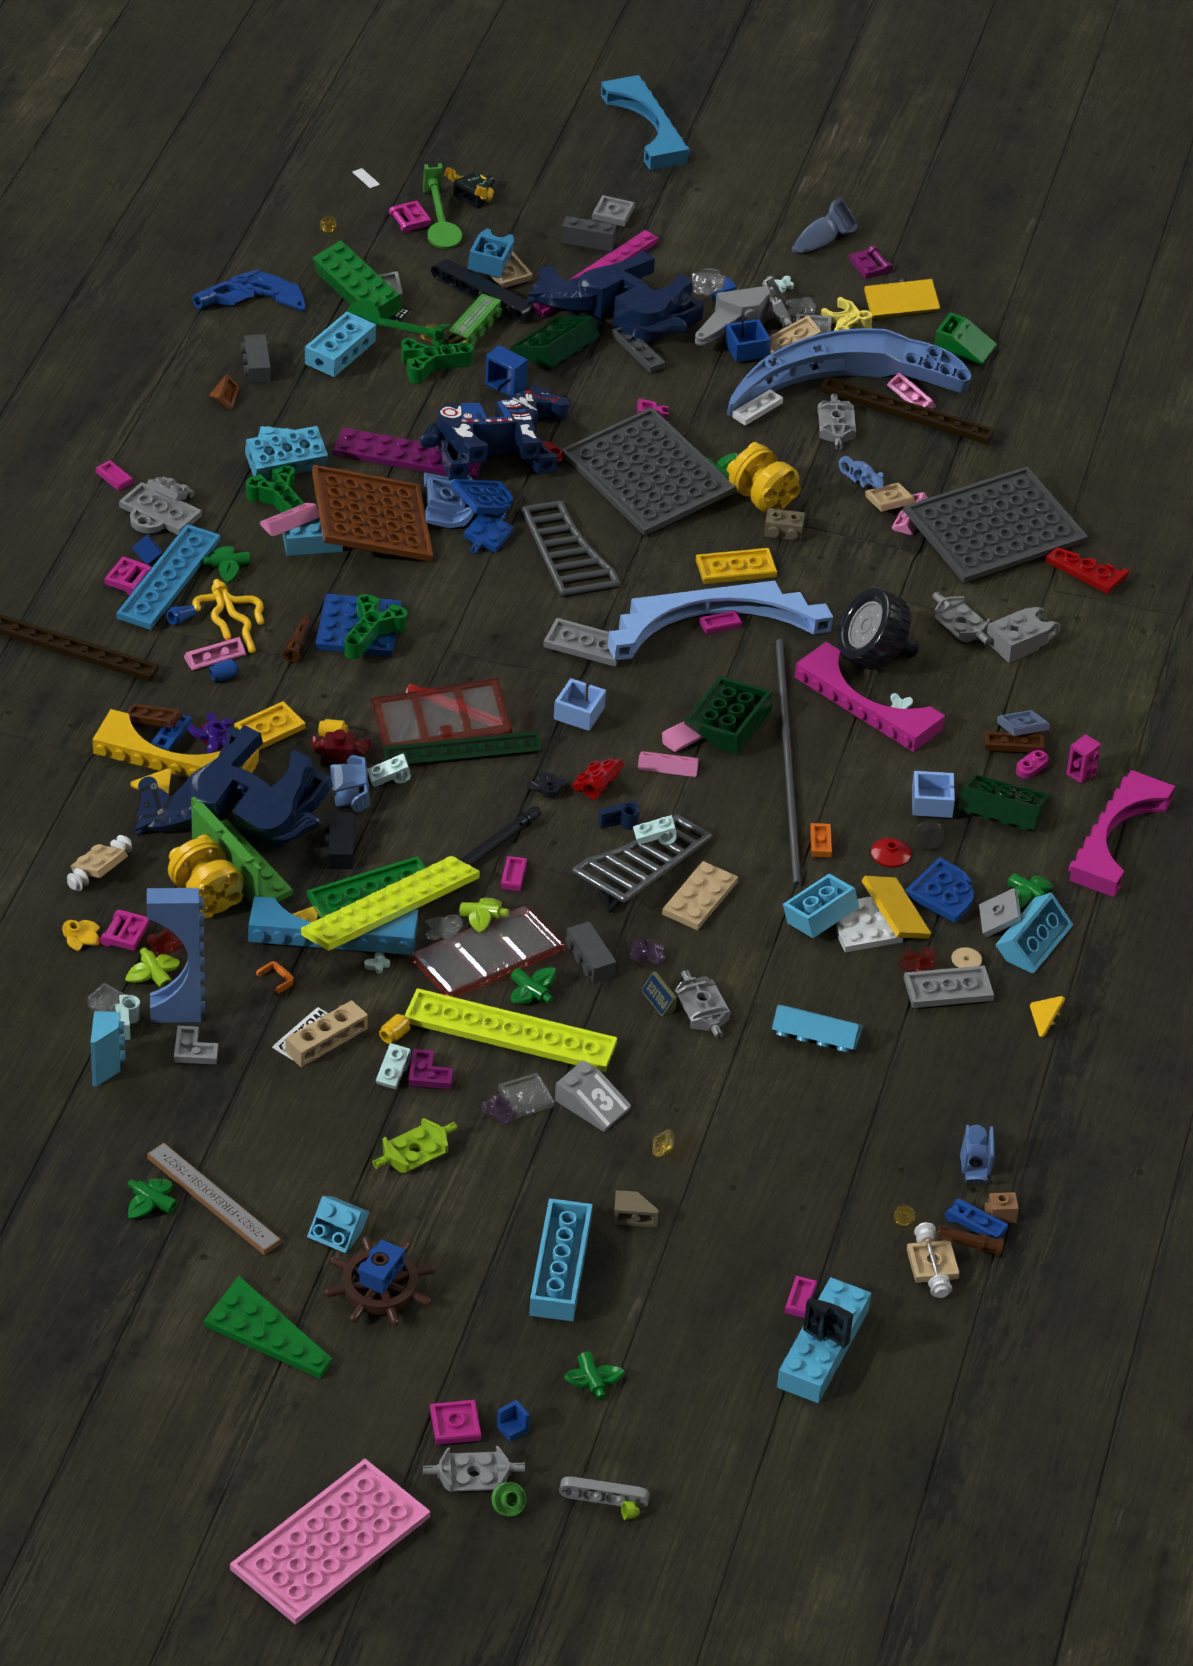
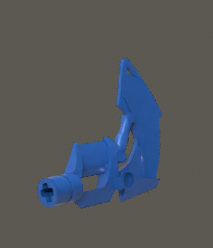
(246, 286)

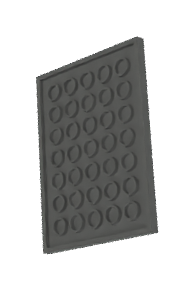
(648, 471)
(995, 524)

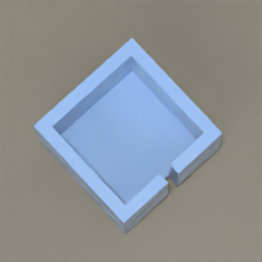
(574, 709)
(933, 794)

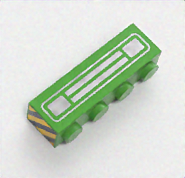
(475, 320)

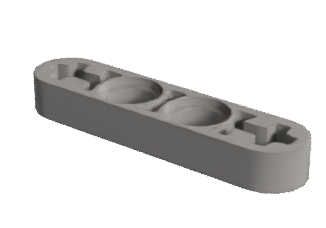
(579, 1488)

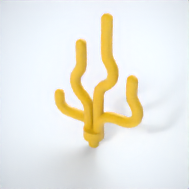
(222, 596)

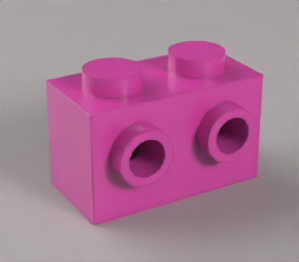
(1083, 759)

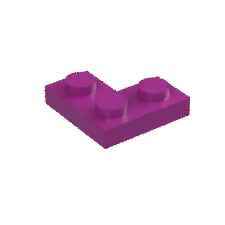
(425, 1074)

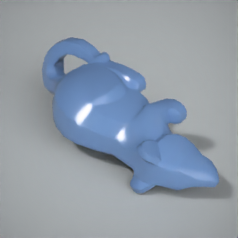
(861, 472)

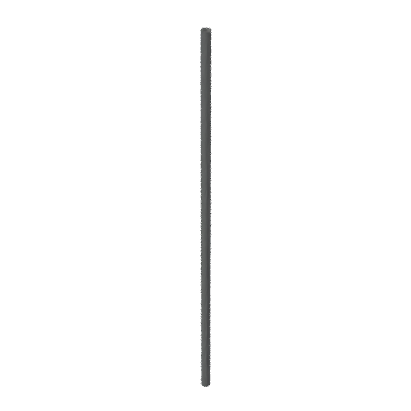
(788, 763)

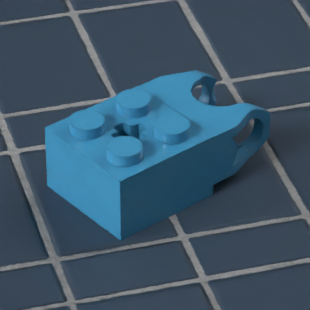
(490, 253)

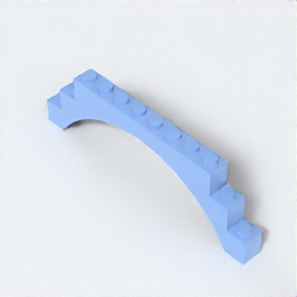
(760, 599)

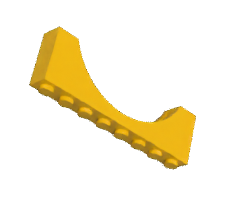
(121, 742)

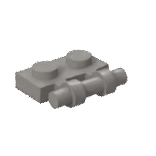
(170, 488)

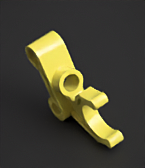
(849, 318)

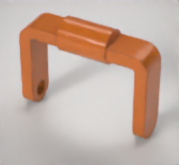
(281, 971)

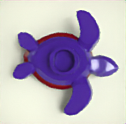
(212, 732)

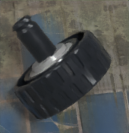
(876, 630)

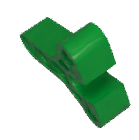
(424, 359)
(277, 492)
(373, 624)

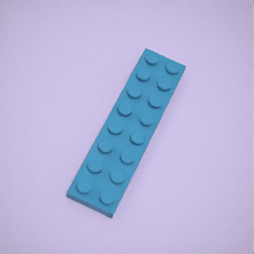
(168, 577)

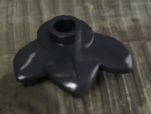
(548, 784)

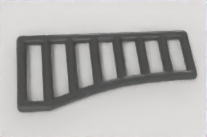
(585, 548)
(627, 850)

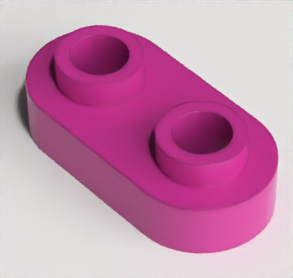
(1032, 764)

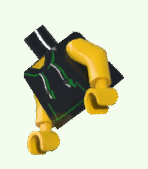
(471, 188)

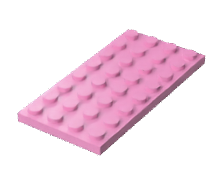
(330, 1541)

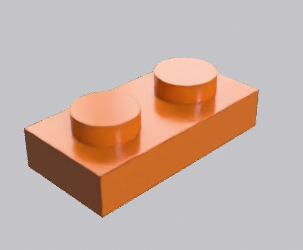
(820, 840)

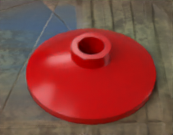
(891, 852)

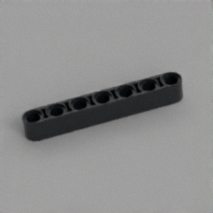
(475, 285)

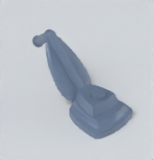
(826, 228)

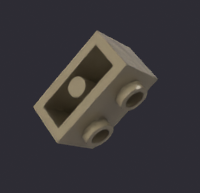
(784, 524)

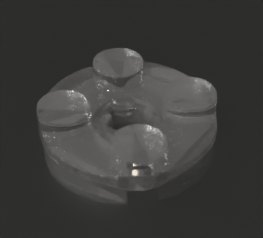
(700, 282)

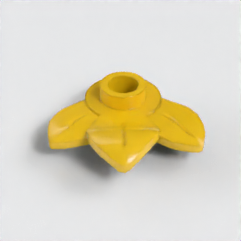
(81, 933)

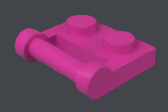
(414, 213)
(124, 571)
(130, 933)

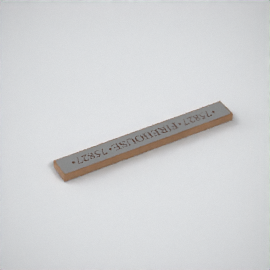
(214, 1199)

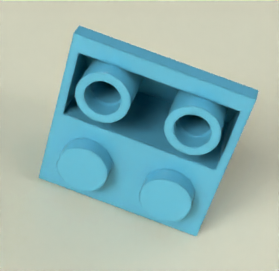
(337, 1223)

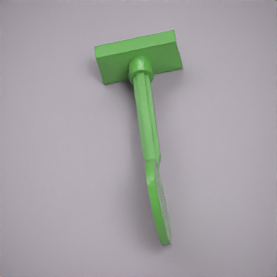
(441, 234)

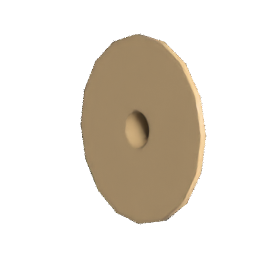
(966, 957)

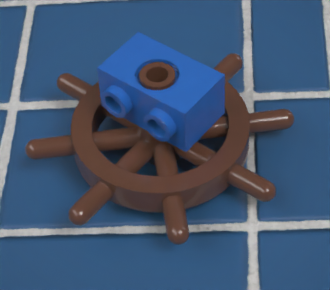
(379, 1271)

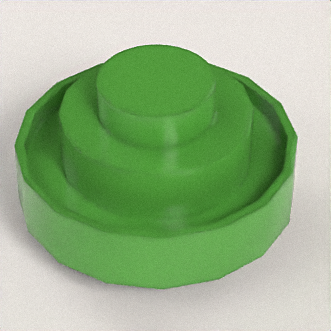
(508, 1499)

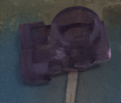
(646, 949)
(499, 1108)

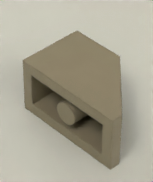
(634, 1210)

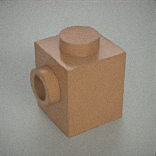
(1003, 1206)

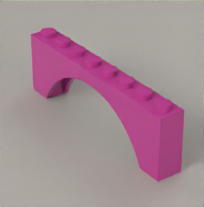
(906, 726)
(1136, 796)

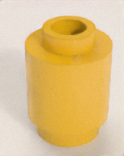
(331, 726)
(394, 1029)

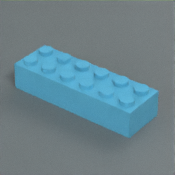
(560, 1260)
(813, 1363)

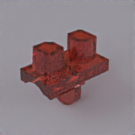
(164, 942)

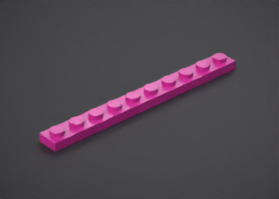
(628, 250)

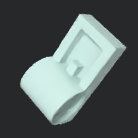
(394, 768)
(657, 829)
(129, 1012)
(394, 1064)

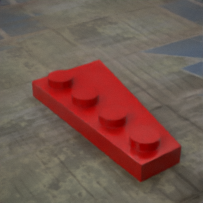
(1087, 570)

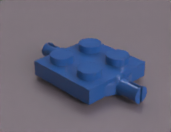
(488, 532)

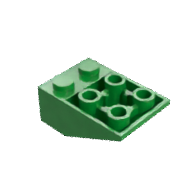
(964, 339)

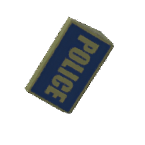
(659, 995)

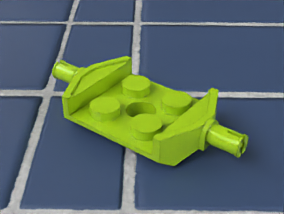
(428, 1138)

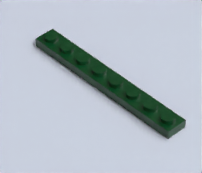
(465, 747)

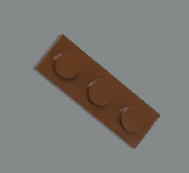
(154, 715)
(1007, 742)

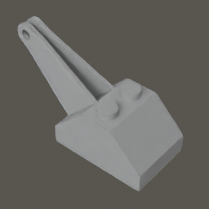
(733, 308)

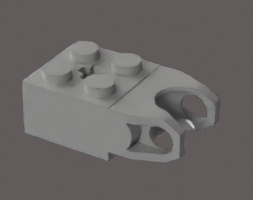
(1021, 633)

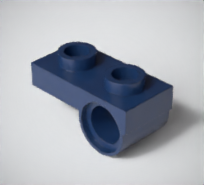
(623, 814)

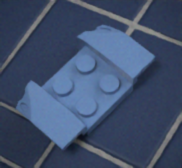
(444, 504)

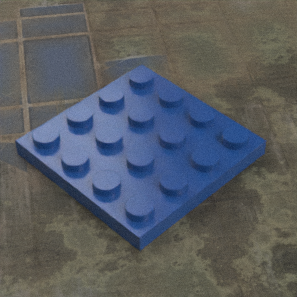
(340, 617)

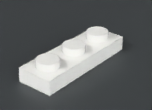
(757, 407)

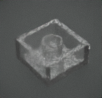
(104, 998)

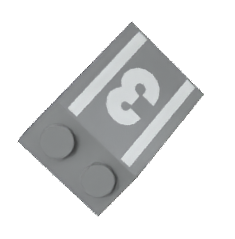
(591, 1096)

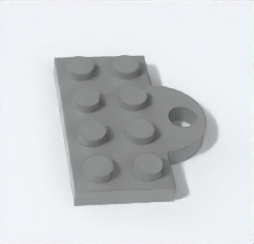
(157, 511)

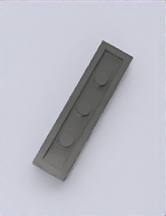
(639, 351)

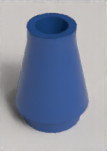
(180, 614)

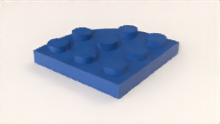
(484, 496)
(943, 890)

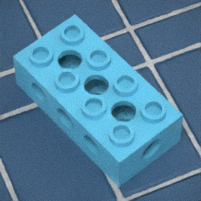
(340, 344)
(294, 448)

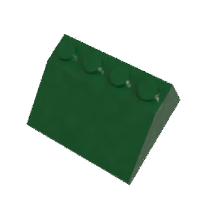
(557, 340)
(730, 713)
(1002, 802)

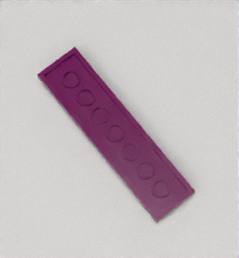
(393, 452)

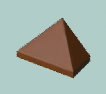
(226, 392)

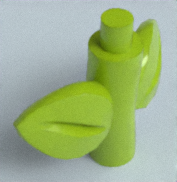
(482, 912)
(153, 968)

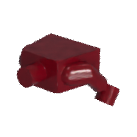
(339, 746)

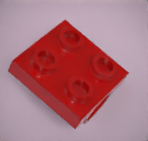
(598, 777)

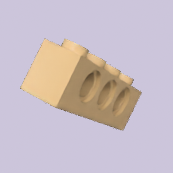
(326, 1033)

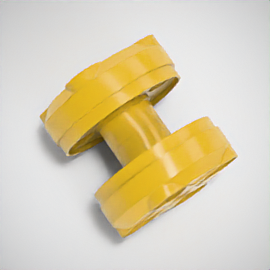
(763, 478)
(204, 866)

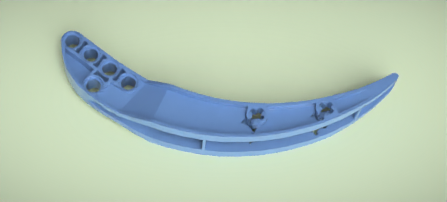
(852, 353)

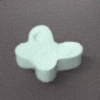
(785, 283)
(901, 703)
(378, 963)

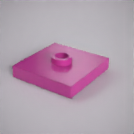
(455, 1422)

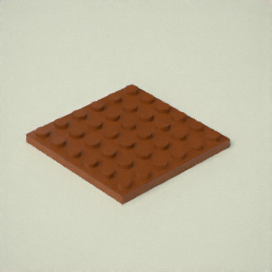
(371, 513)

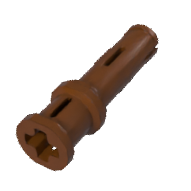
(295, 644)
(979, 1242)

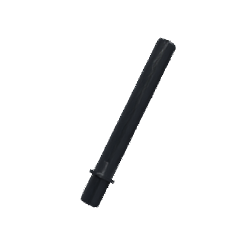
(501, 836)

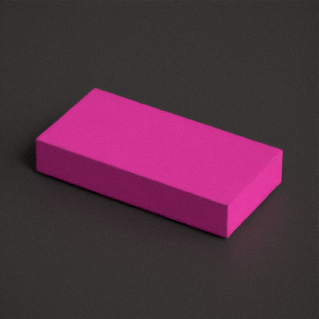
(114, 475)
(720, 622)
(513, 873)
(801, 1291)

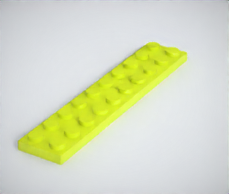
(389, 903)
(510, 1029)

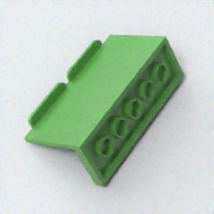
(258, 875)

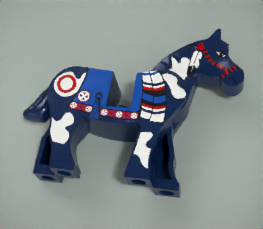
(468, 436)

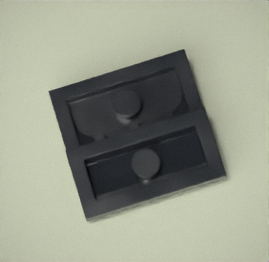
(828, 1320)

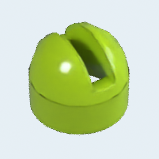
(629, 1510)

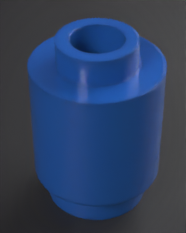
(224, 670)

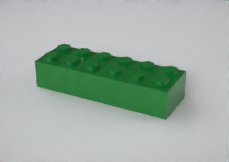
(355, 279)

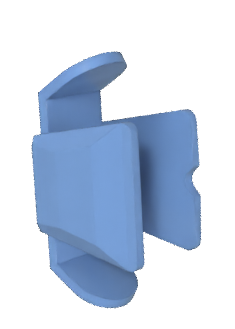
(348, 780)
(975, 1147)

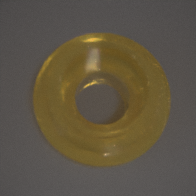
(328, 224)
(904, 1215)

